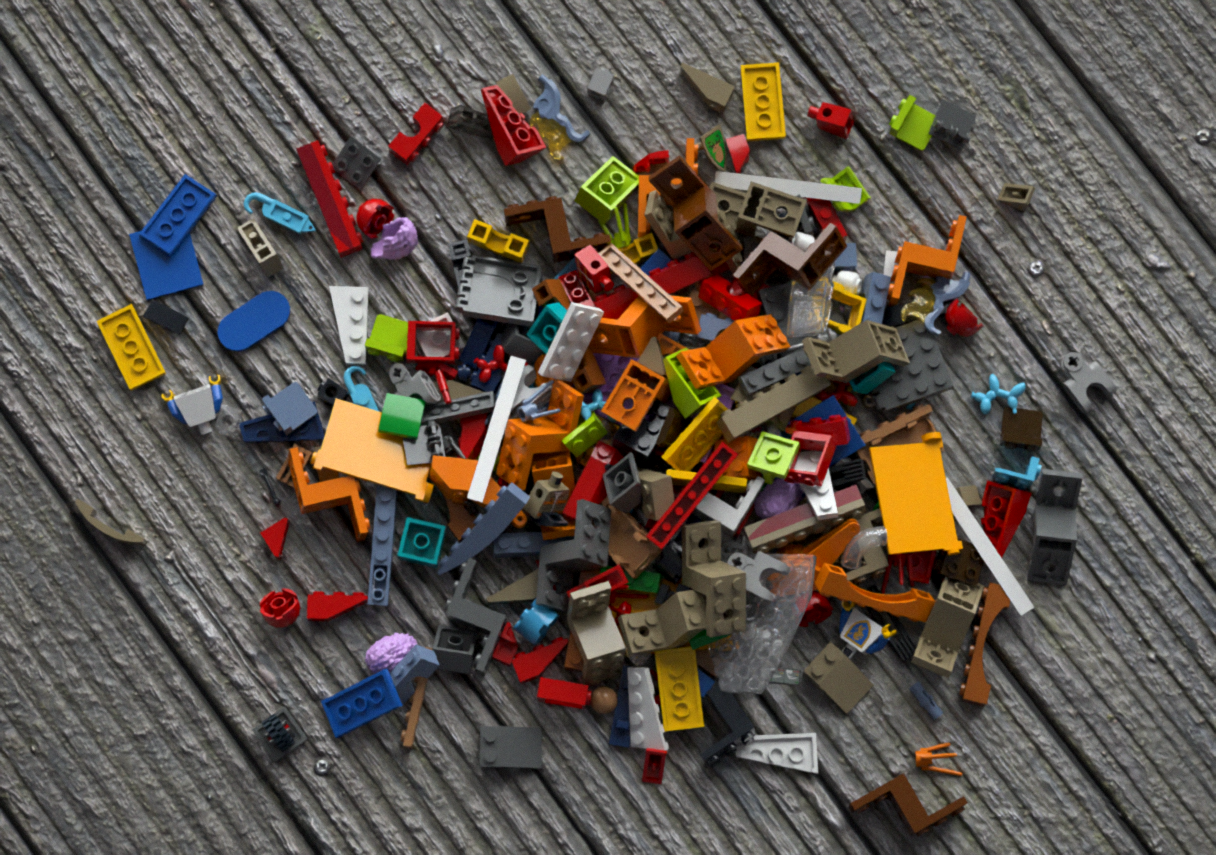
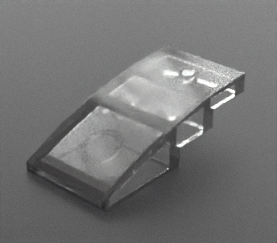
(811, 308)

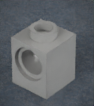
(600, 83)

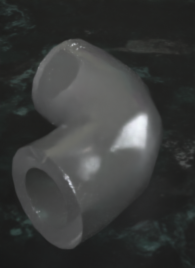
(861, 544)

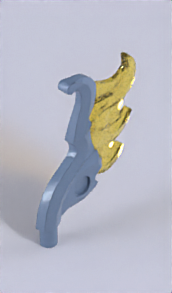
(550, 121)
(930, 299)

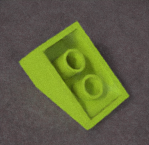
(607, 189)
(685, 396)

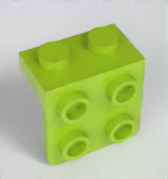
(912, 124)
(847, 178)
(388, 338)
(585, 434)

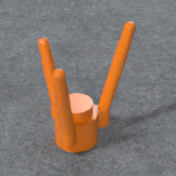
(925, 756)

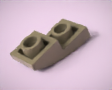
(514, 92)

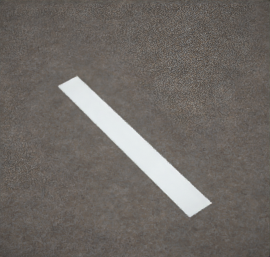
(791, 187)
(496, 429)
(988, 552)

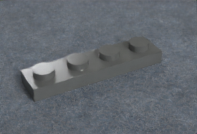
(773, 372)
(459, 408)

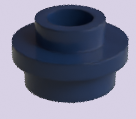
(464, 372)

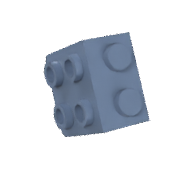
(289, 408)

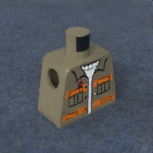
(547, 496)

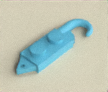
(281, 213)
(359, 393)

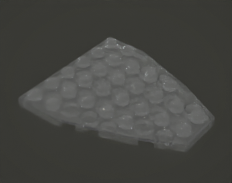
(751, 657)

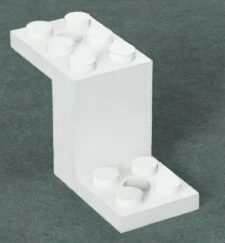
(715, 509)

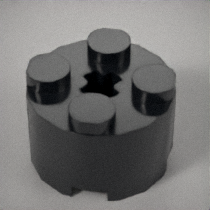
(671, 561)

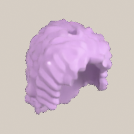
(397, 240)
(777, 498)
(388, 652)

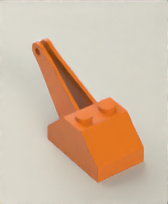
(454, 480)
(827, 547)

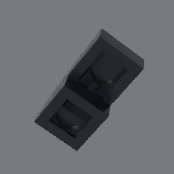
(165, 317)

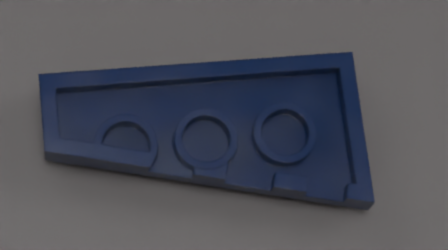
(263, 430)

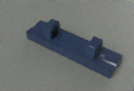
(621, 723)

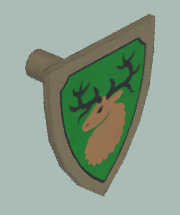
(715, 147)

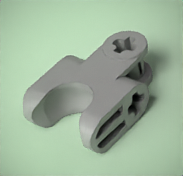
(1083, 376)
(413, 383)
(524, 392)
(758, 571)

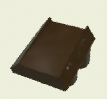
(672, 427)

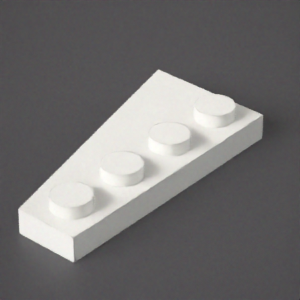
(352, 320)
(819, 497)
(643, 711)
(783, 750)

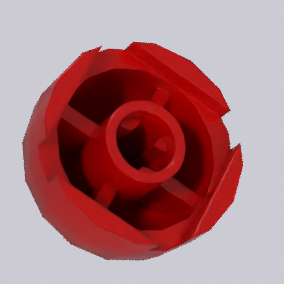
(373, 215)
(961, 320)
(280, 608)
(818, 610)

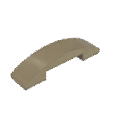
(128, 538)

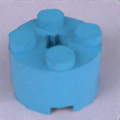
(535, 623)

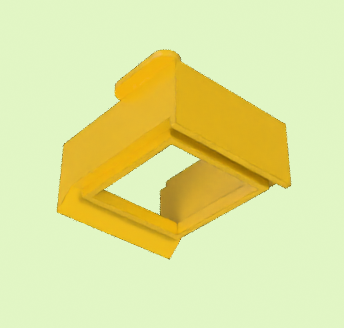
(856, 312)

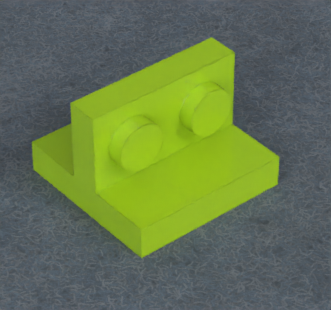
(773, 456)

